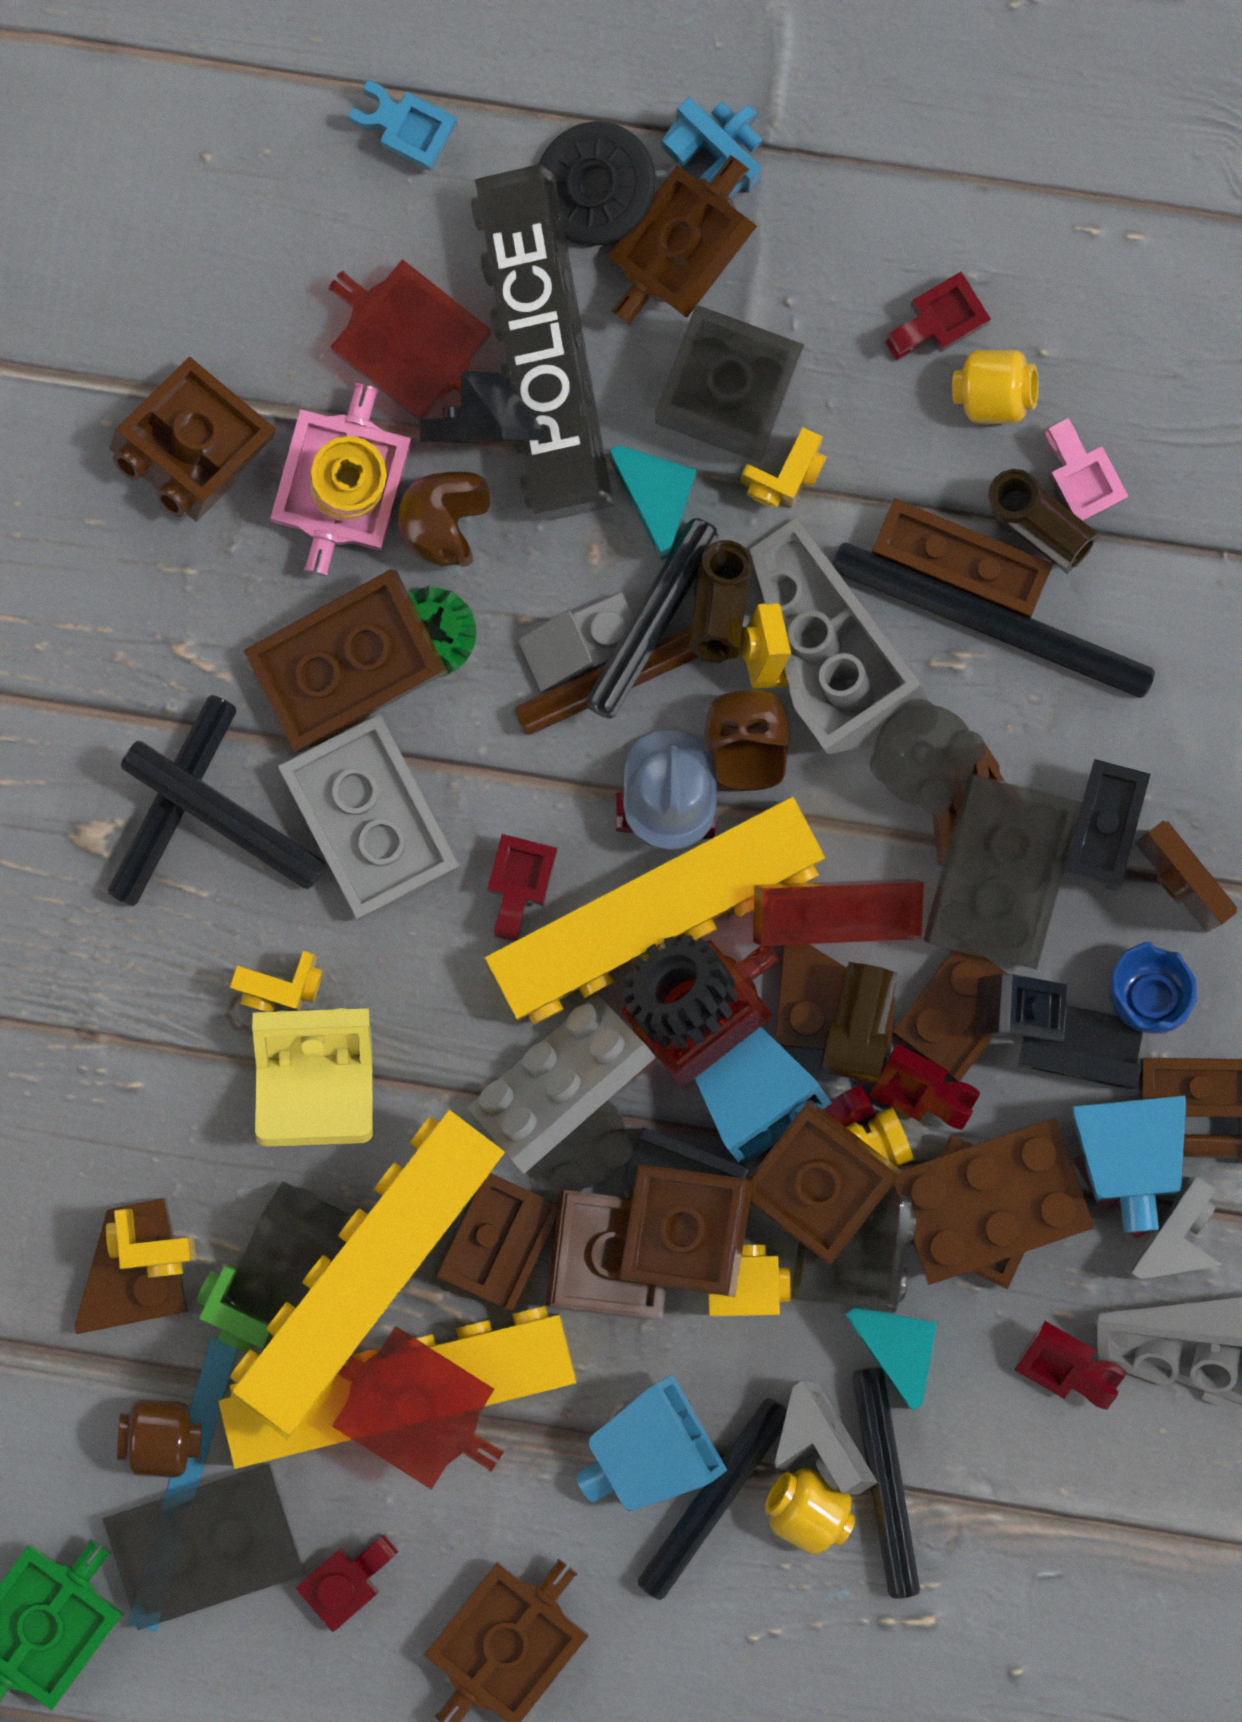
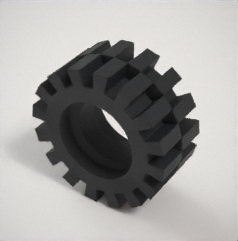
(694, 1011)

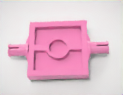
(294, 502)

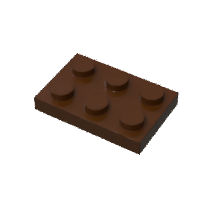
(345, 661)
(994, 1201)

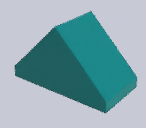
(657, 492)
(900, 1347)

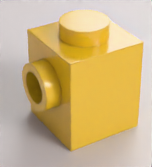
(758, 1289)

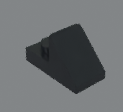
(487, 414)
(1020, 1007)

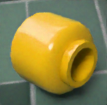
(996, 386)
(809, 1511)

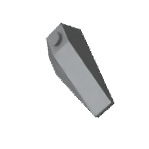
(840, 664)
(1179, 1343)

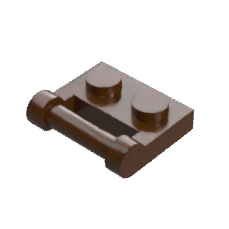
(1210, 1090)

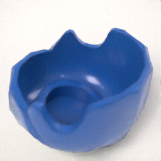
(1152, 989)

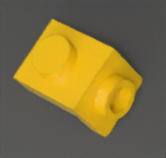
(801, 467)
(766, 647)
(264, 991)
(160, 1257)

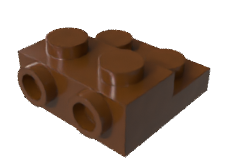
(189, 440)

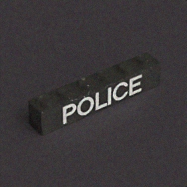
(542, 340)

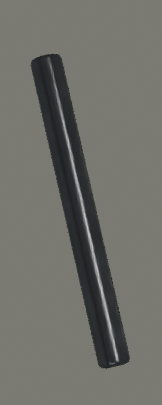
(993, 620)

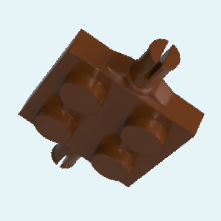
(682, 241)
(506, 1644)

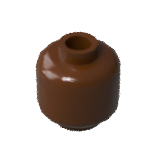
(158, 1438)

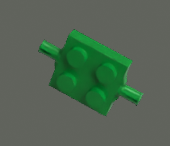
(51, 1622)

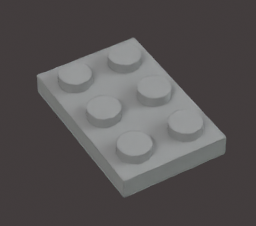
(368, 817)
(560, 1082)

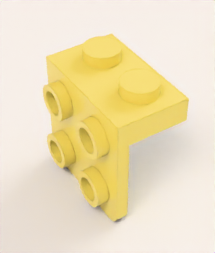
(313, 1077)

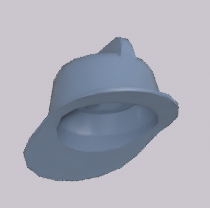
(669, 789)

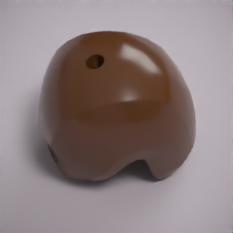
(431, 516)
(747, 739)

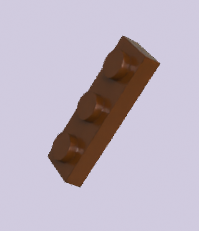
(962, 557)

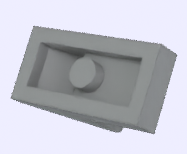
(575, 642)
(1167, 1249)
(815, 1427)

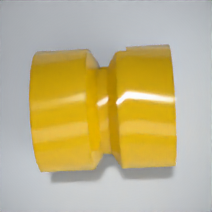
(347, 478)

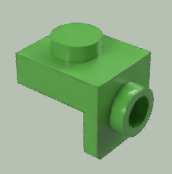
(238, 1327)

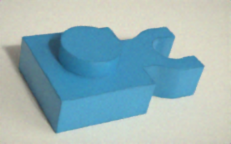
(410, 128)

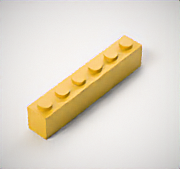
(663, 903)
(366, 1274)
(512, 1360)

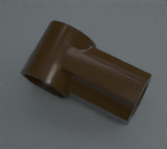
(1044, 522)
(720, 601)
(858, 1036)

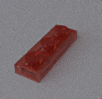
(838, 912)

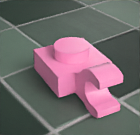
(1086, 479)

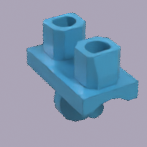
(697, 130)

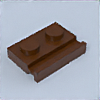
(944, 1013)
(498, 1241)

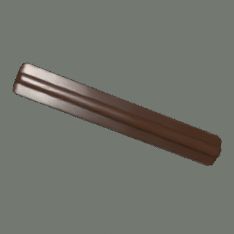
(571, 697)

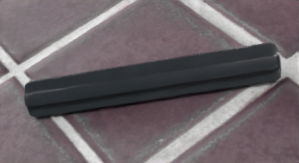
(651, 619)
(222, 814)
(165, 815)
(888, 1492)
(713, 1500)

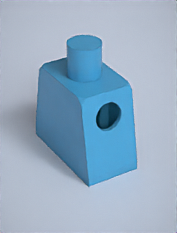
(756, 1094)
(1133, 1154)
(651, 1451)

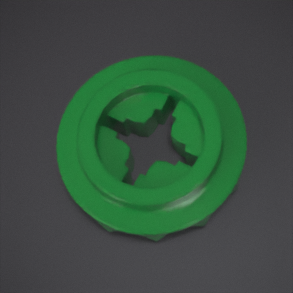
(456, 623)

